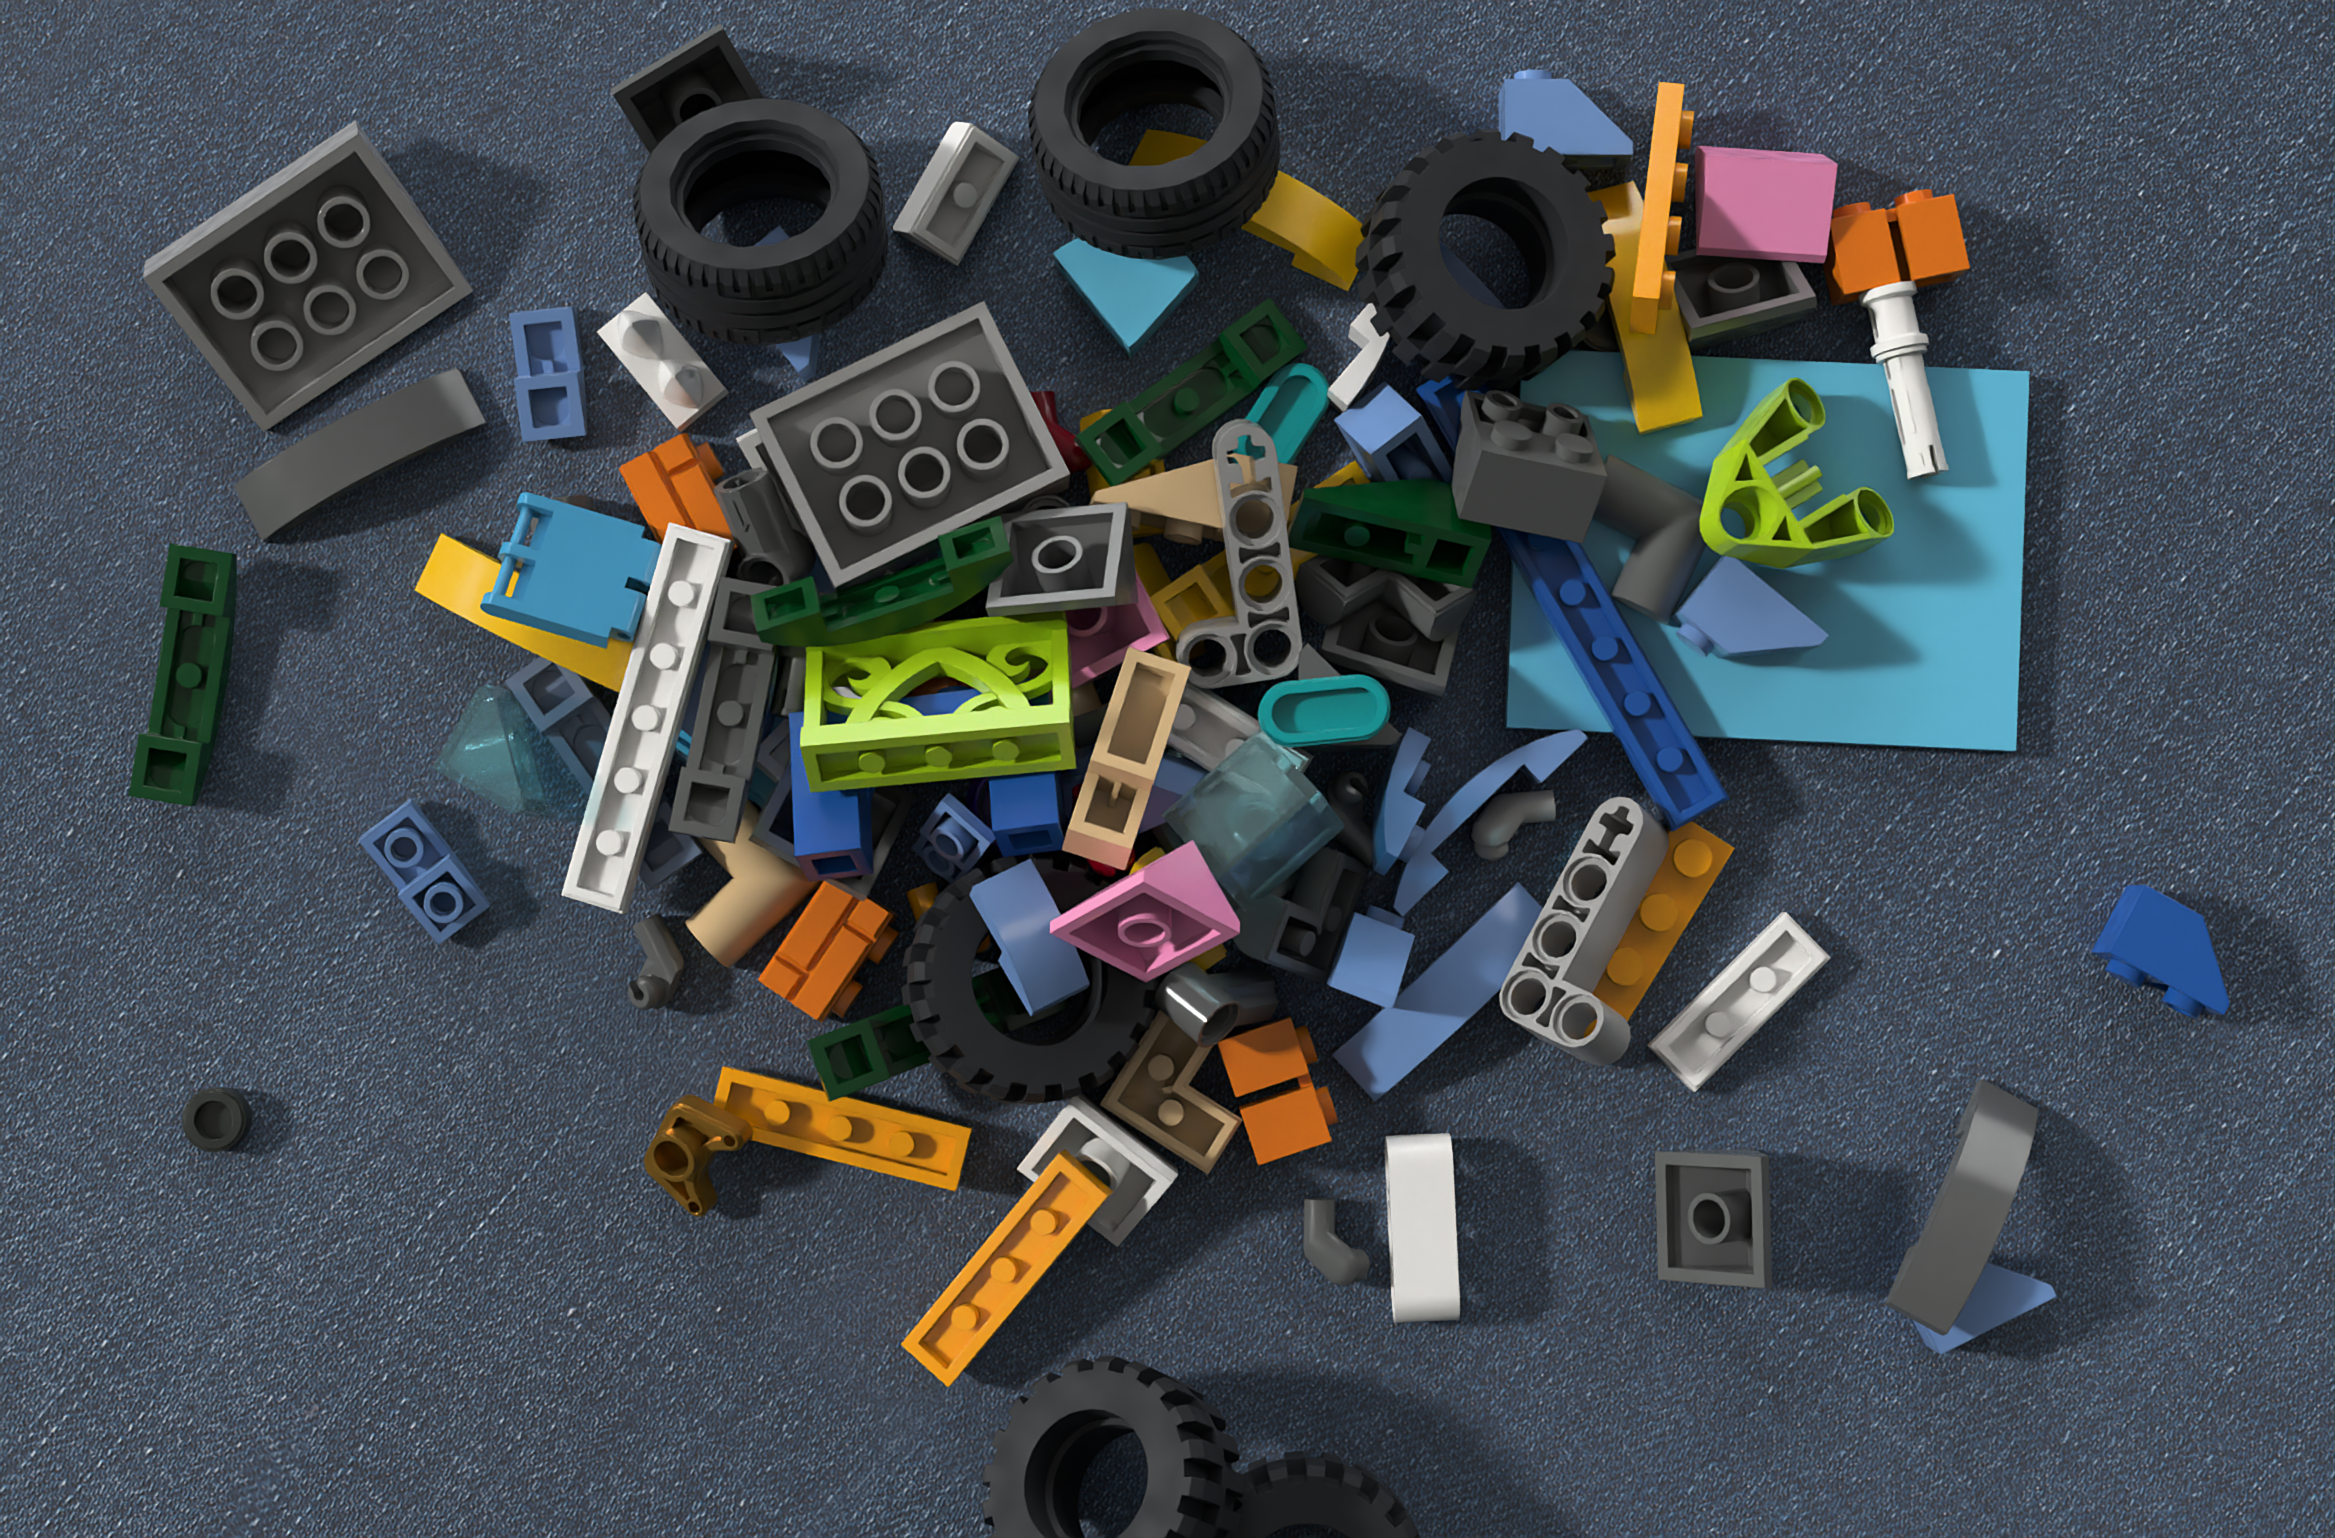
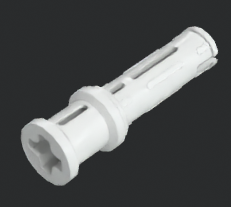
(1900, 351)

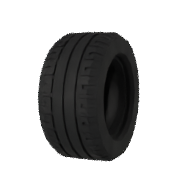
(1143, 62)
(754, 154)

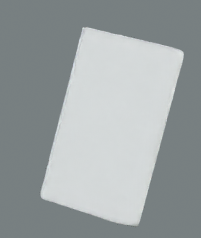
(956, 192)

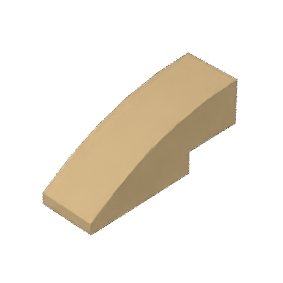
(1126, 758)

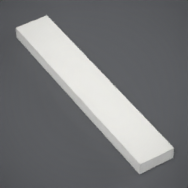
(647, 718)

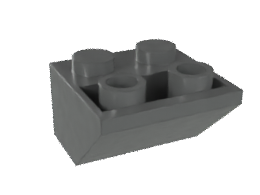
(1526, 466)

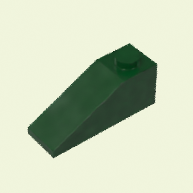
(1392, 527)

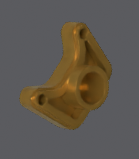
(686, 1147)

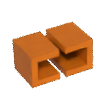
(1881, 247)
(1287, 1119)

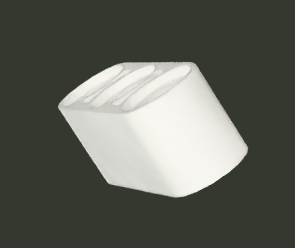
(1422, 1228)

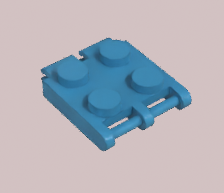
(574, 573)

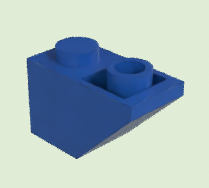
(2165, 946)

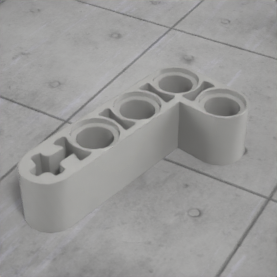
(1243, 553)
(1638, 843)

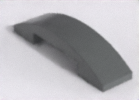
(358, 450)
(728, 719)
(1968, 1209)

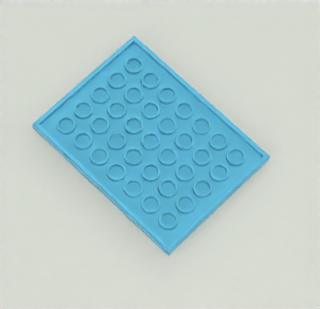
(1914, 625)

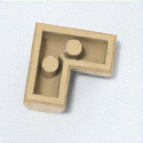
(753, 901)
(1159, 1101)

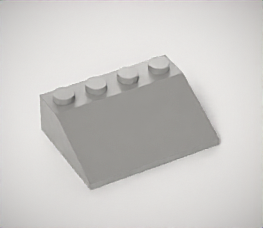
(307, 276)
(910, 447)

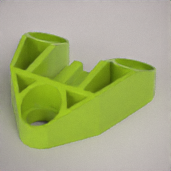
(1766, 502)

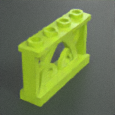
(984, 736)

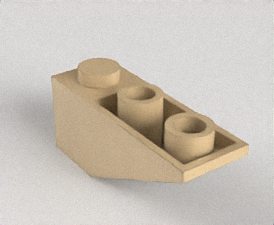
(1188, 501)

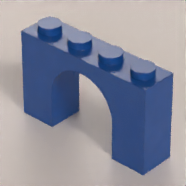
(835, 826)

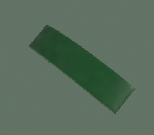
(1191, 396)
(888, 604)
(190, 675)
(886, 1047)

